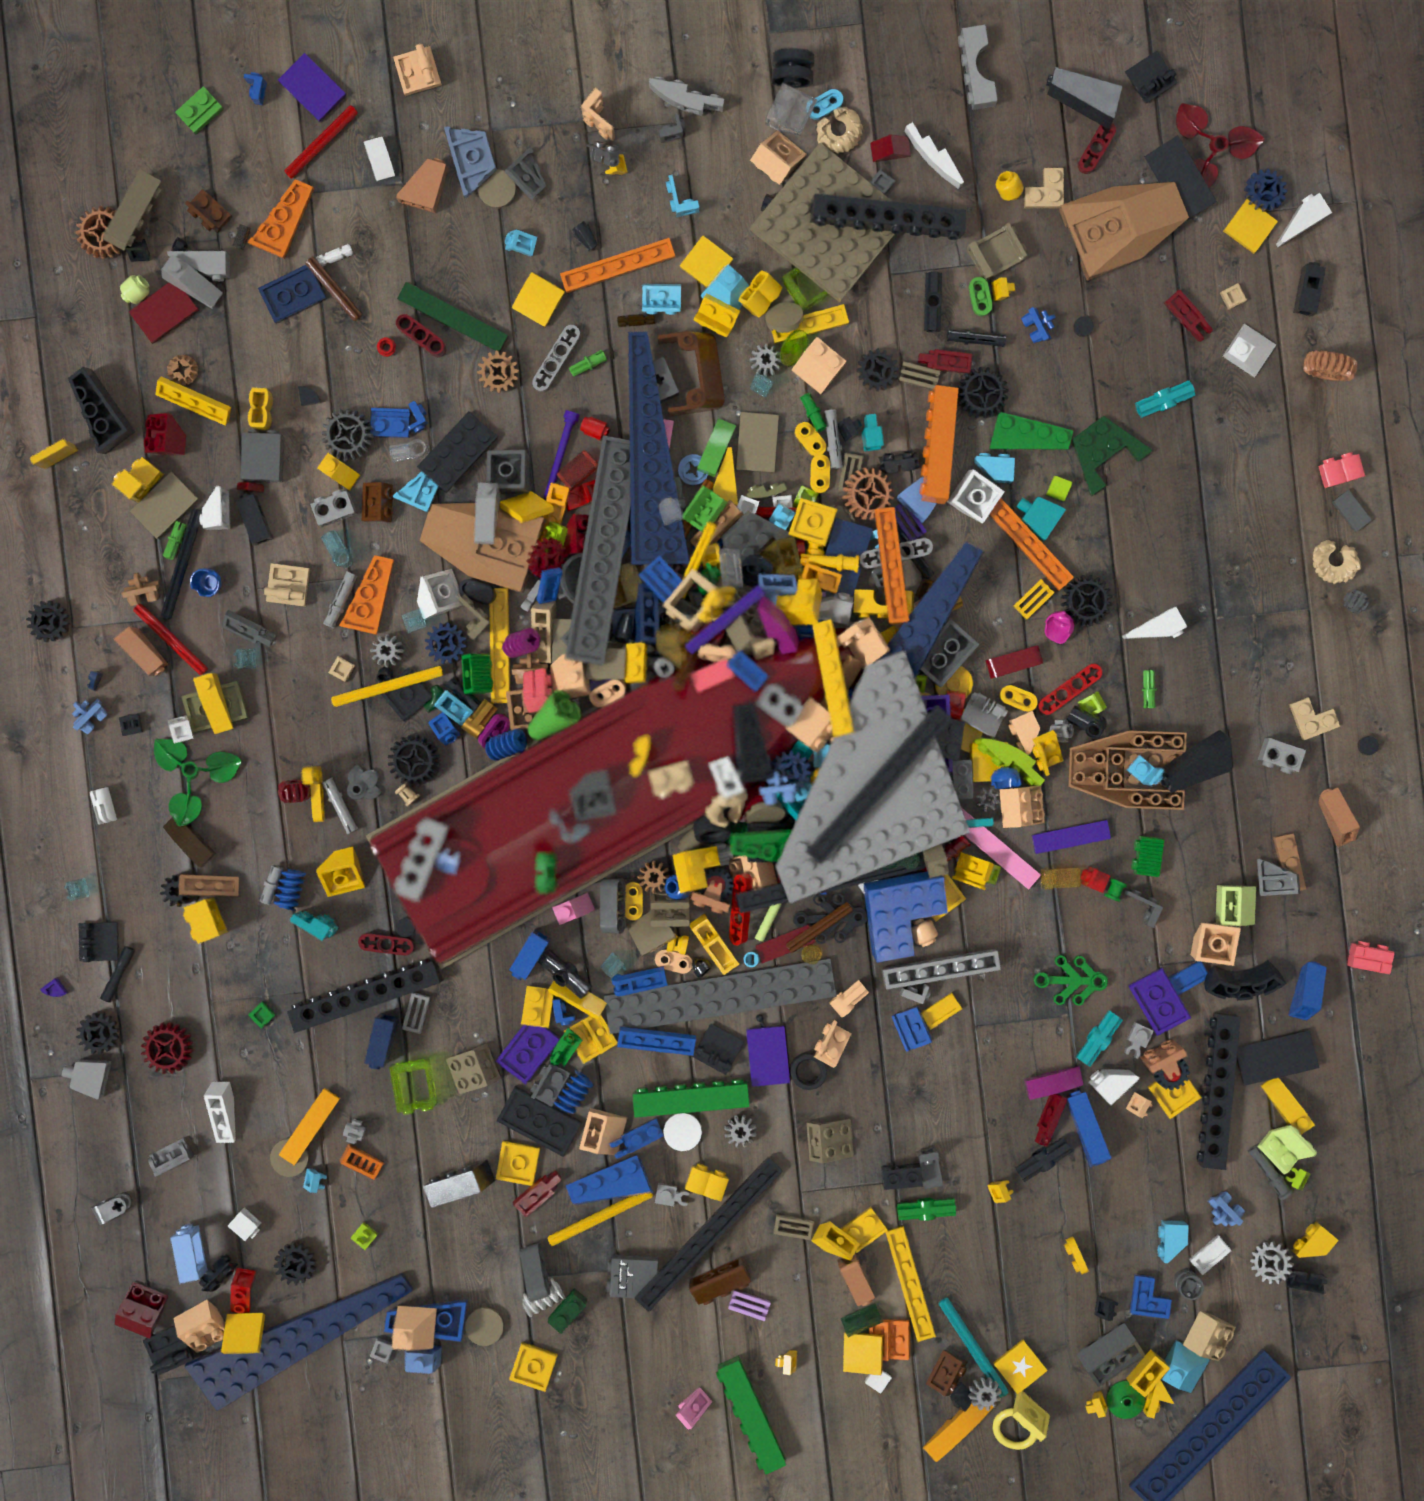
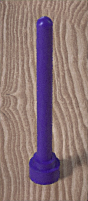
(570, 420)

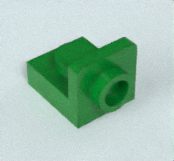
(711, 574)

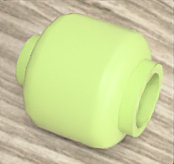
(134, 289)

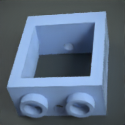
(189, 1253)

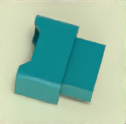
(872, 434)

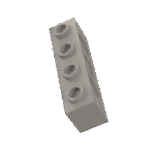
(438, 833)

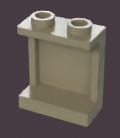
(997, 252)

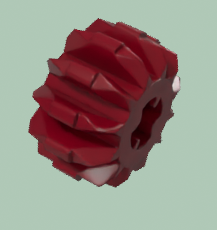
(293, 791)

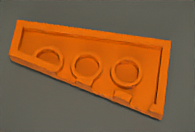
(282, 223)
(369, 600)

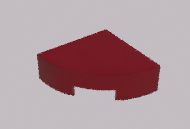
(251, 487)

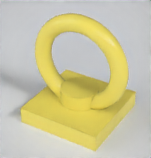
(1030, 1417)

